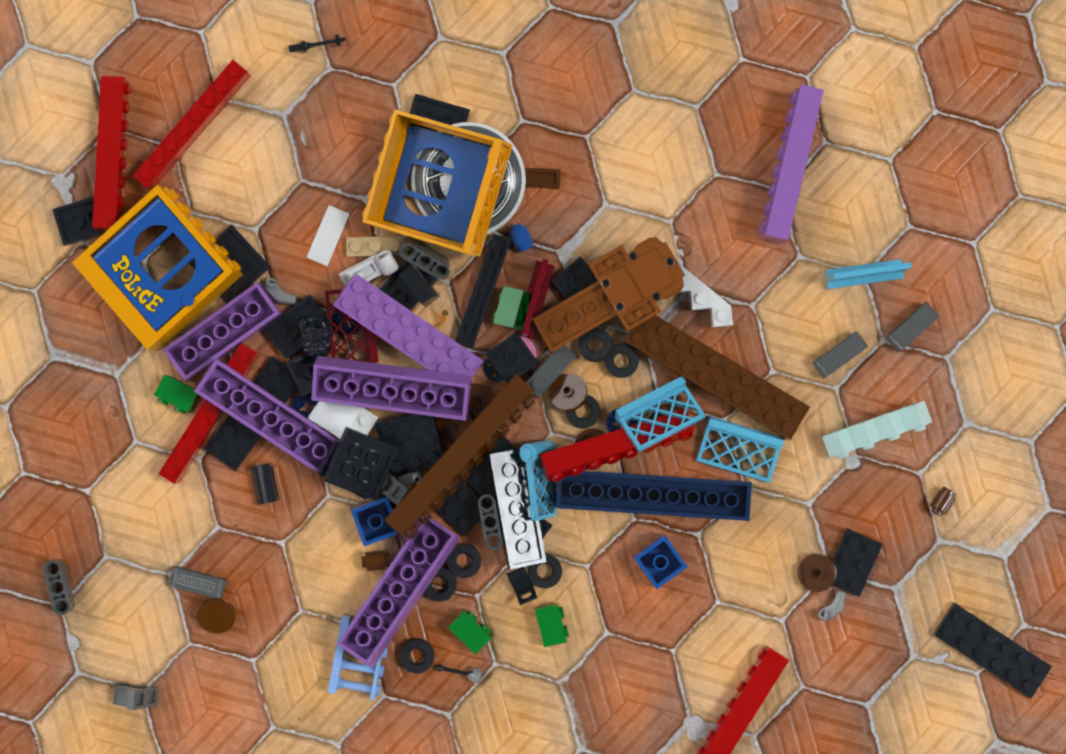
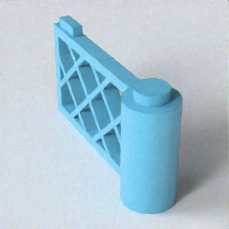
(531, 455)

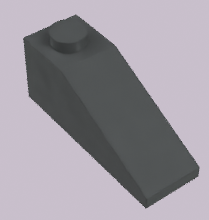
(551, 370)

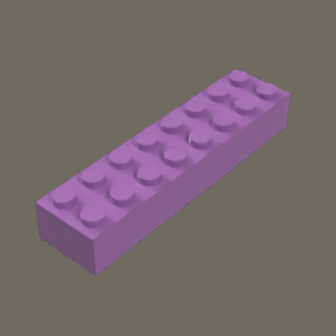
(791, 165)
(404, 329)
(391, 388)
(265, 414)
(398, 592)

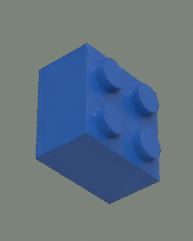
(371, 520)
(660, 561)

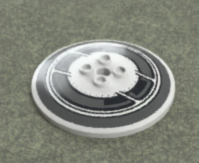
(437, 183)

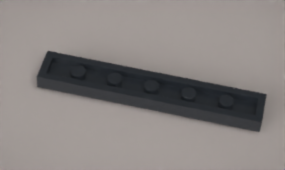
(483, 290)

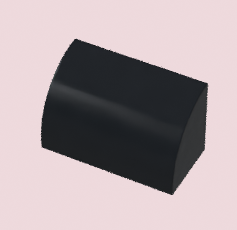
(419, 285)
(264, 483)

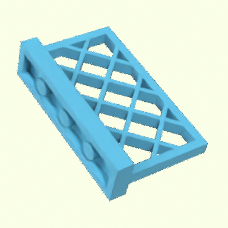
(866, 274)
(654, 399)
(746, 433)

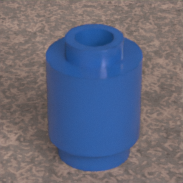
(521, 237)

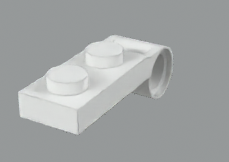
(372, 267)

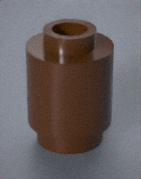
(942, 501)
(375, 560)

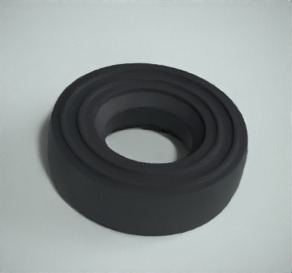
(603, 353)
(631, 367)
(589, 421)
(464, 572)
(548, 582)
(448, 592)
(421, 644)

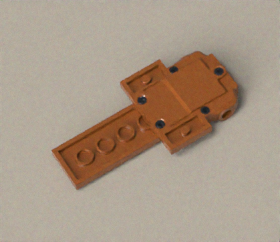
(625, 287)

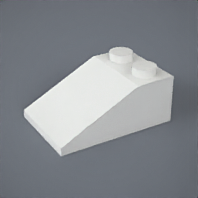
(337, 416)

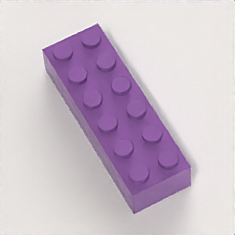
(222, 332)

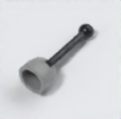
(473, 674)

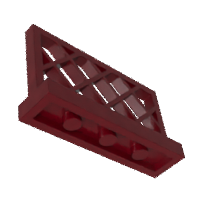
(538, 288)
(369, 337)

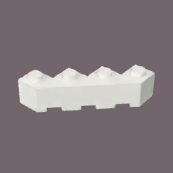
(704, 298)

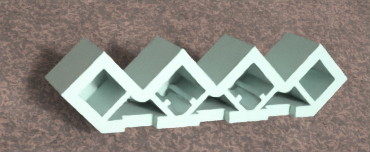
(873, 430)

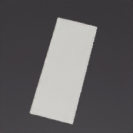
(328, 235)

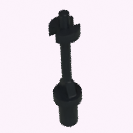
(304, 46)

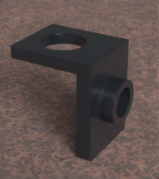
(521, 584)

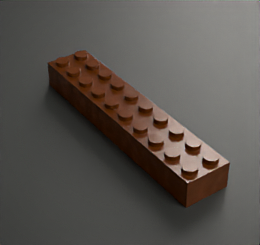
(718, 375)
(461, 458)

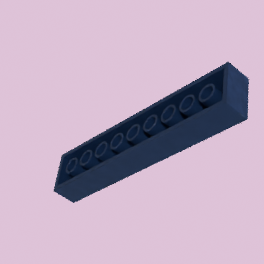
(655, 495)

